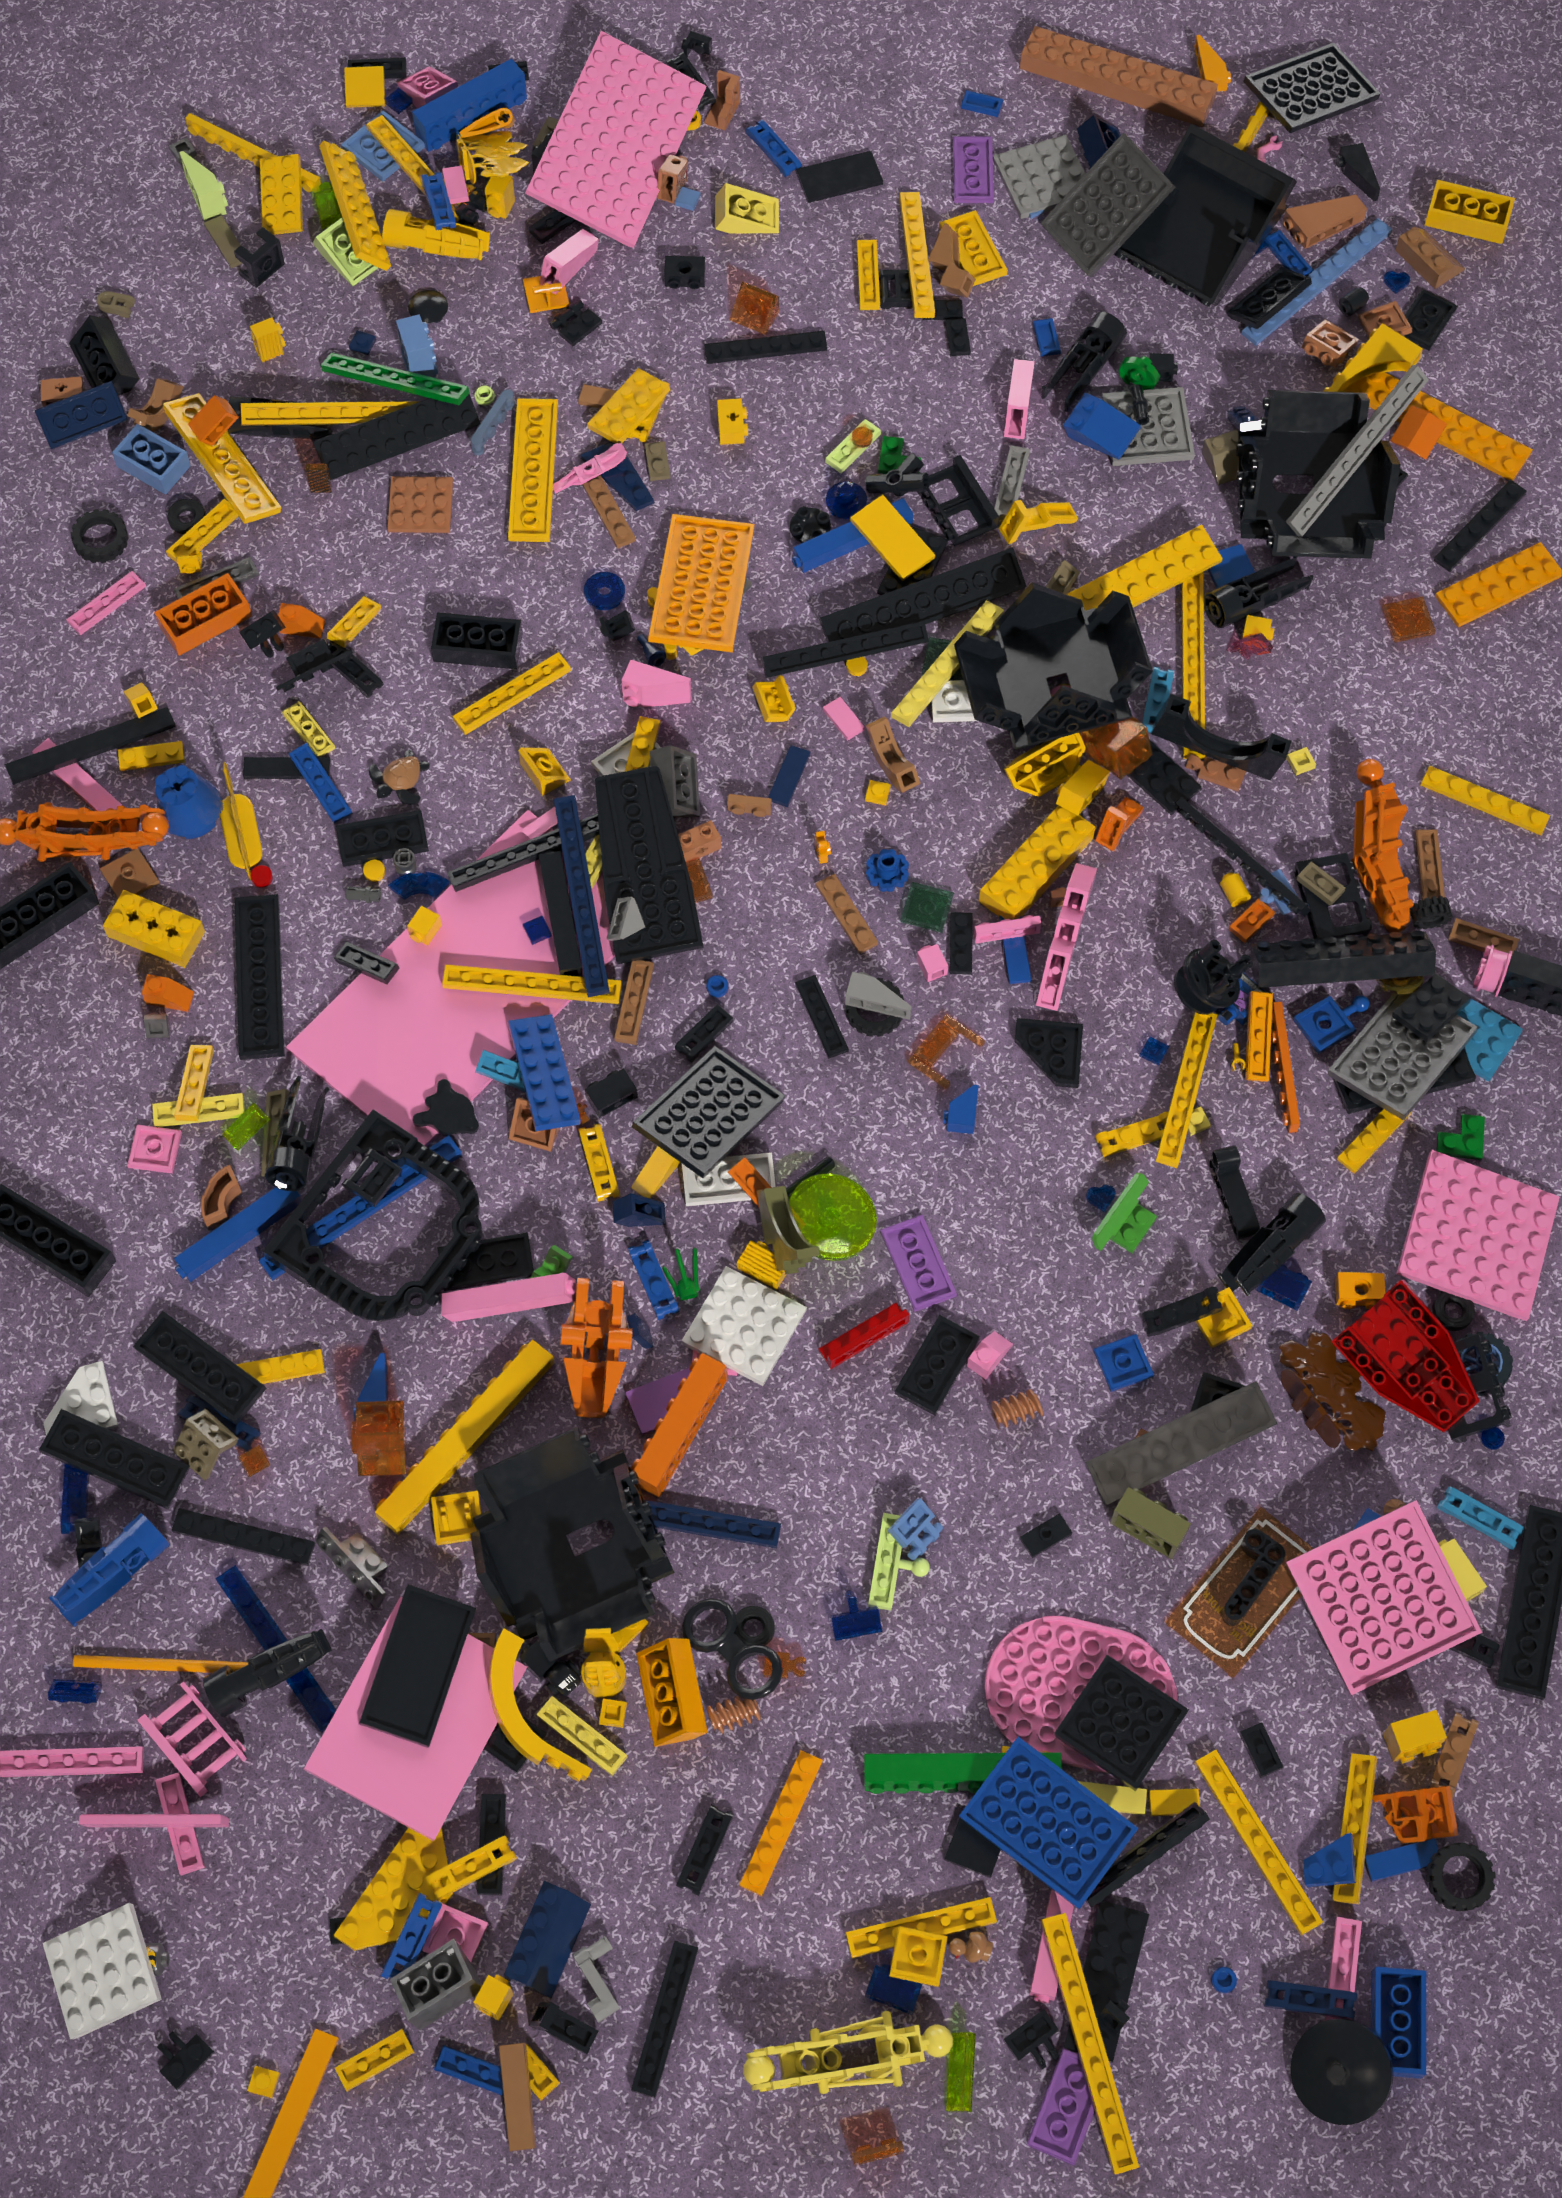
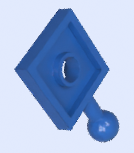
(1329, 1011)

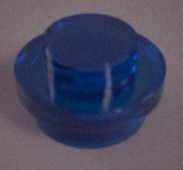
(1492, 1438)

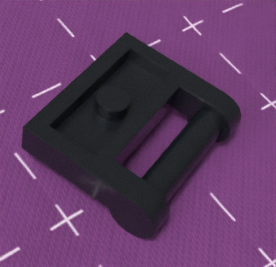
(902, 289)
(377, 1181)

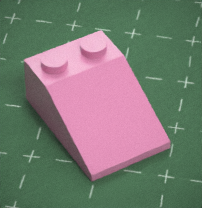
(426, 86)
(653, 686)

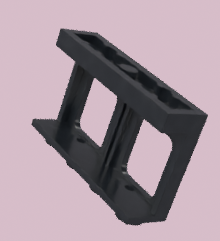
(970, 498)
(1319, 915)
(1482, 1381)

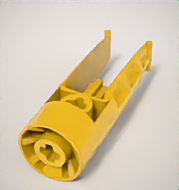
(404, 230)
(603, 1665)

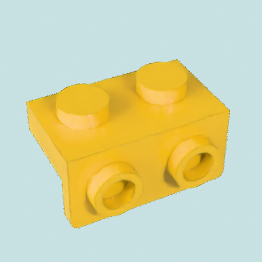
(774, 700)

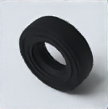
(182, 506)
(1448, 1322)
(764, 1617)

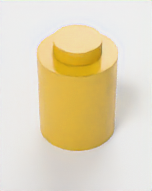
(1235, 889)

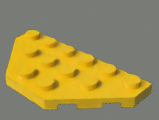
(393, 1890)

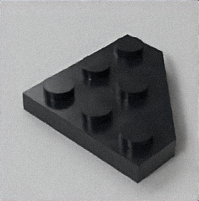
(1053, 1048)

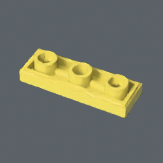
(315, 737)

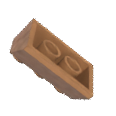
(1427, 257)

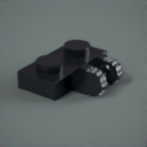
(263, 629)
(1030, 2036)
(186, 2061)

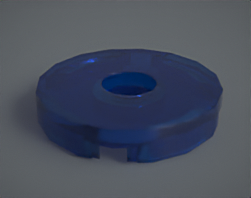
(602, 580)

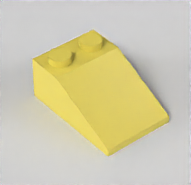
(745, 211)

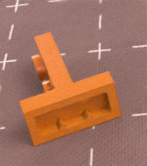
(1117, 821)

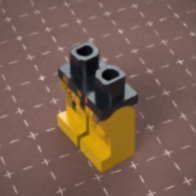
(465, 211)

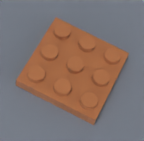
(420, 504)

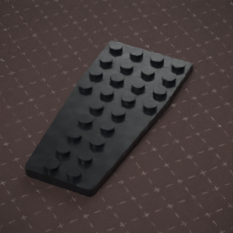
(647, 863)

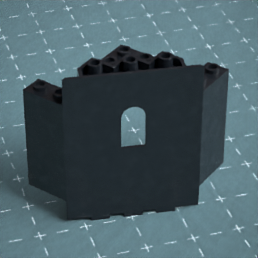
(1304, 437)
(1047, 638)
(528, 1558)

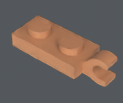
(1216, 772)

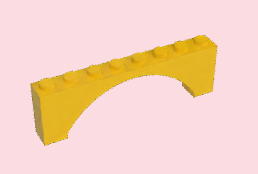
(1382, 353)

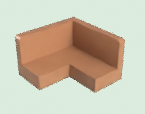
(726, 102)

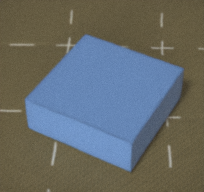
(687, 198)

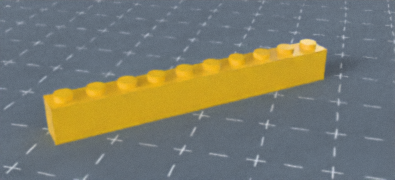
(464, 1437)

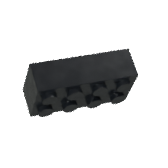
(476, 640)

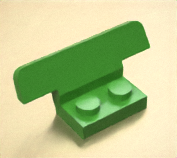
(1126, 1220)

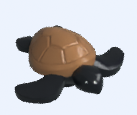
(399, 777)

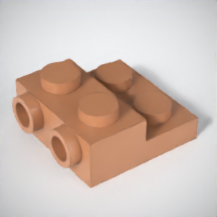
(1329, 343)

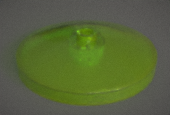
(834, 1215)

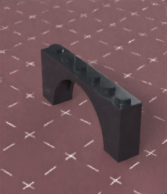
(1256, 757)

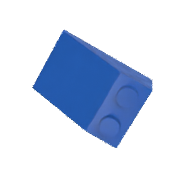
(1101, 426)

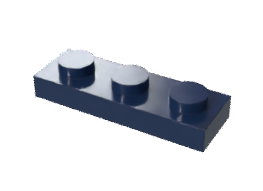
(1243, 419)

